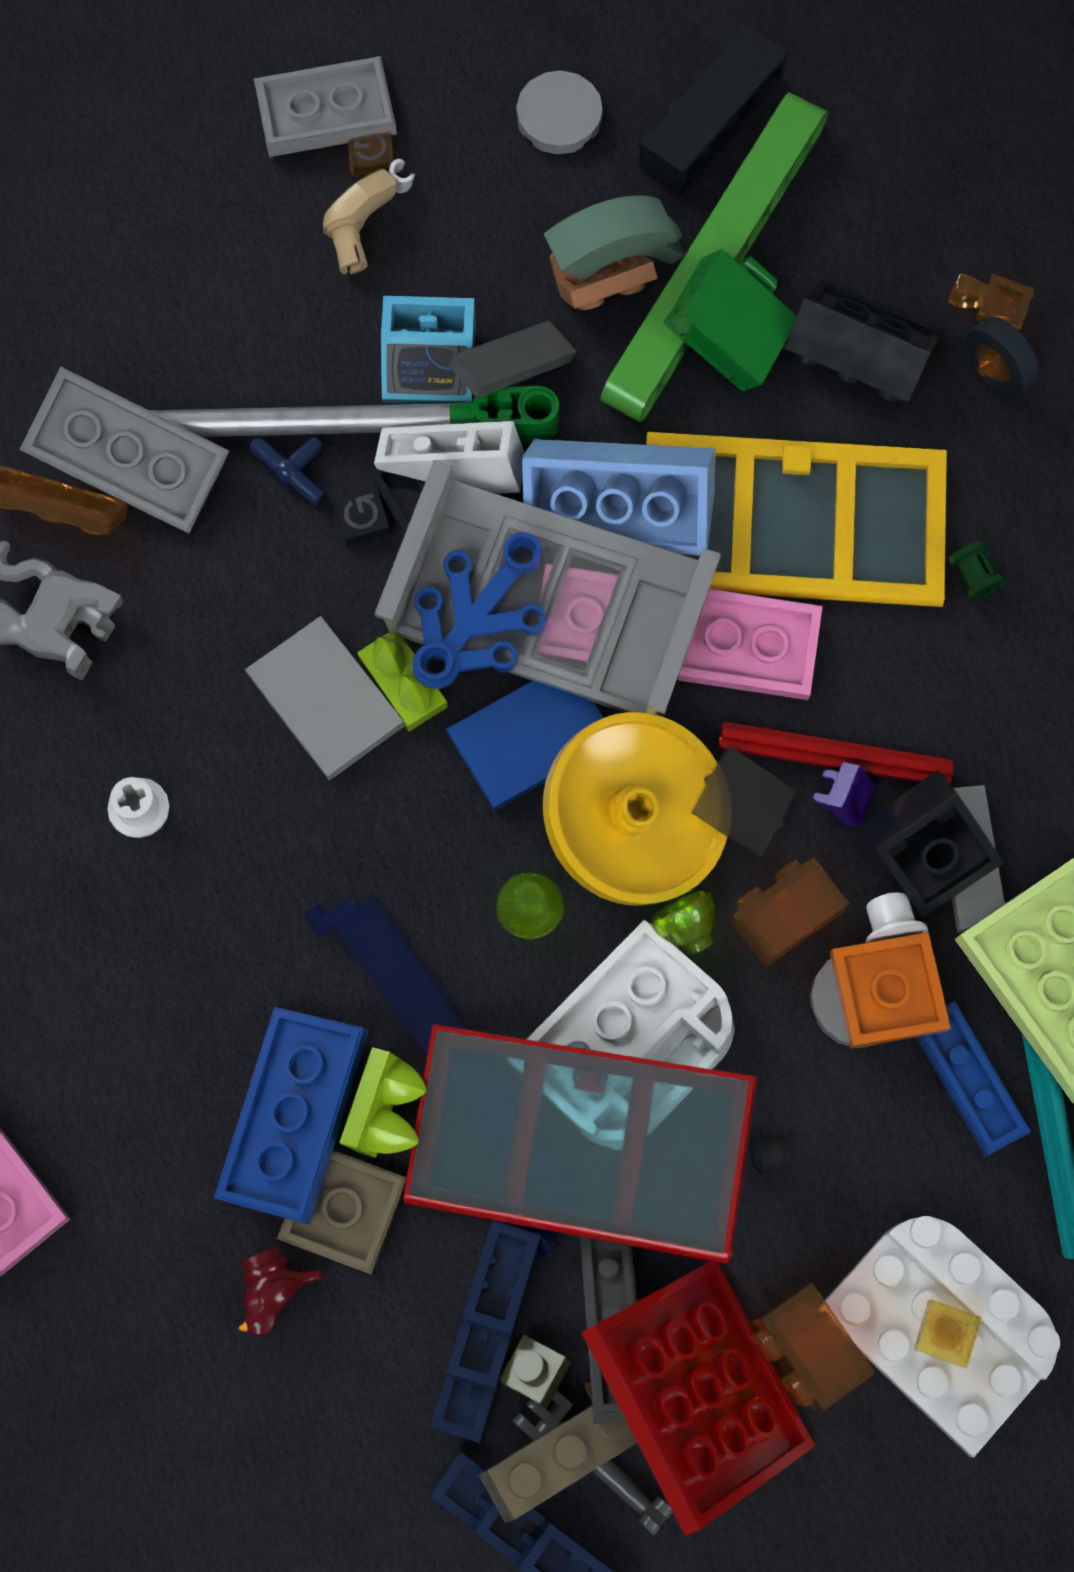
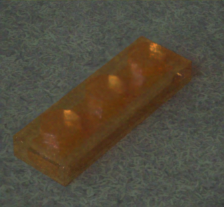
(60, 502)

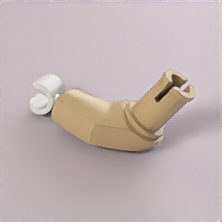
(353, 208)

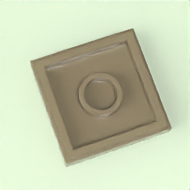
(350, 1213)

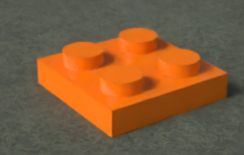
(889, 990)

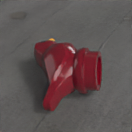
(269, 1289)

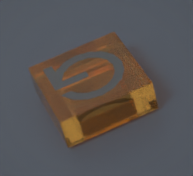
(370, 153)

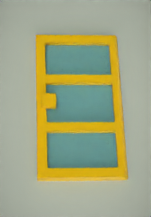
(826, 519)

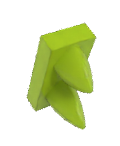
(391, 668)
(371, 1123)

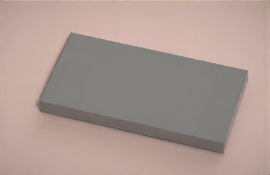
(124, 450)

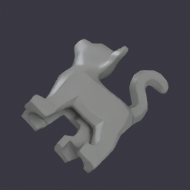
(55, 612)

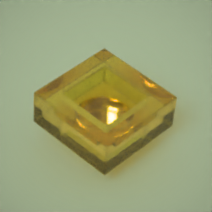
(947, 1333)

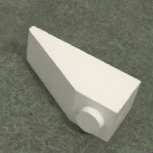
(480, 453)

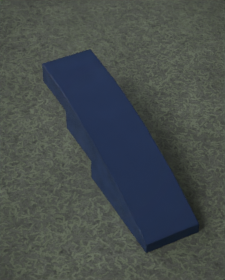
(485, 1332)
(528, 1541)

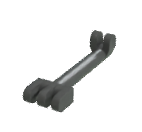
(651, 1510)

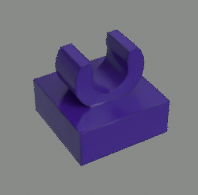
(849, 793)

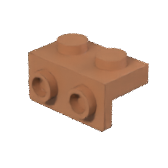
(622, 277)

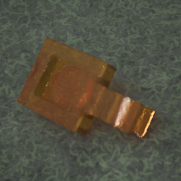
(996, 299)

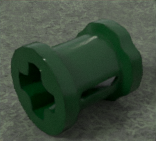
(977, 570)

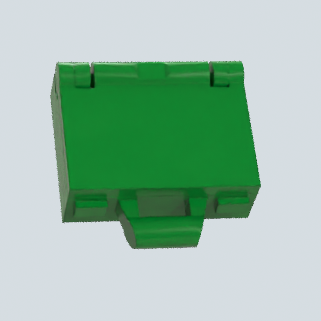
(732, 318)

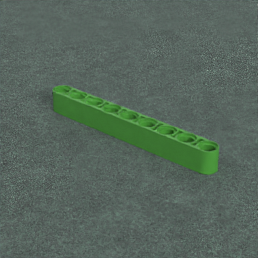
(730, 227)

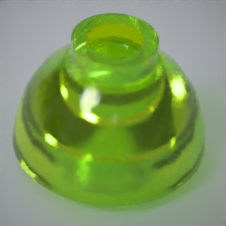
(529, 905)
(687, 922)

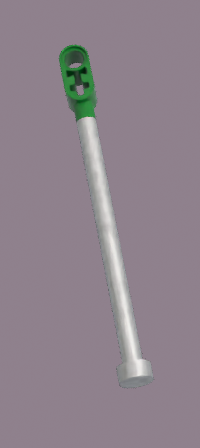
(375, 417)

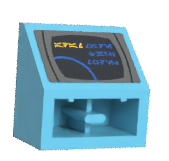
(418, 346)

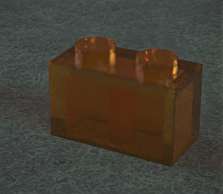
(788, 910)

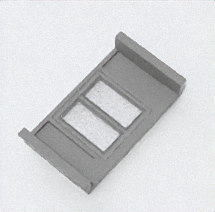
(610, 602)

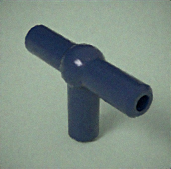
(290, 470)

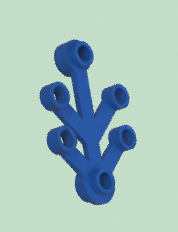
(475, 617)

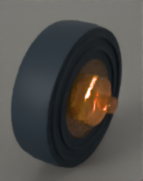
(1002, 356)

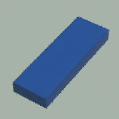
(973, 1084)

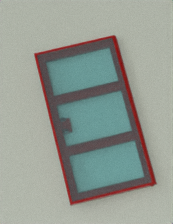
(582, 1142)

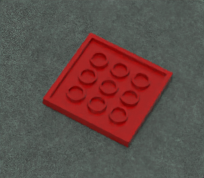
(698, 1395)

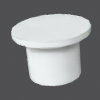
(138, 807)
(892, 918)

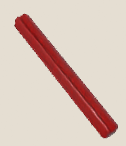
(832, 753)

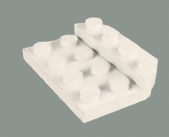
(645, 1005)
(884, 1308)

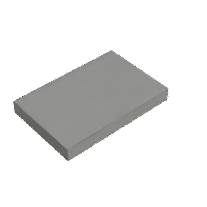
(324, 105)
(324, 698)

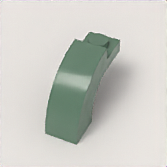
(614, 232)

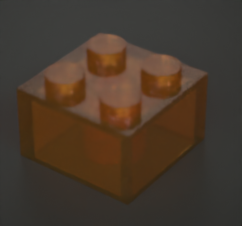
(811, 1349)

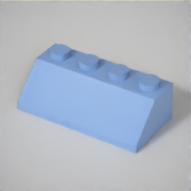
(626, 488)

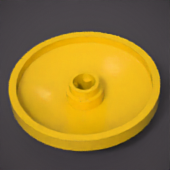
(624, 809)

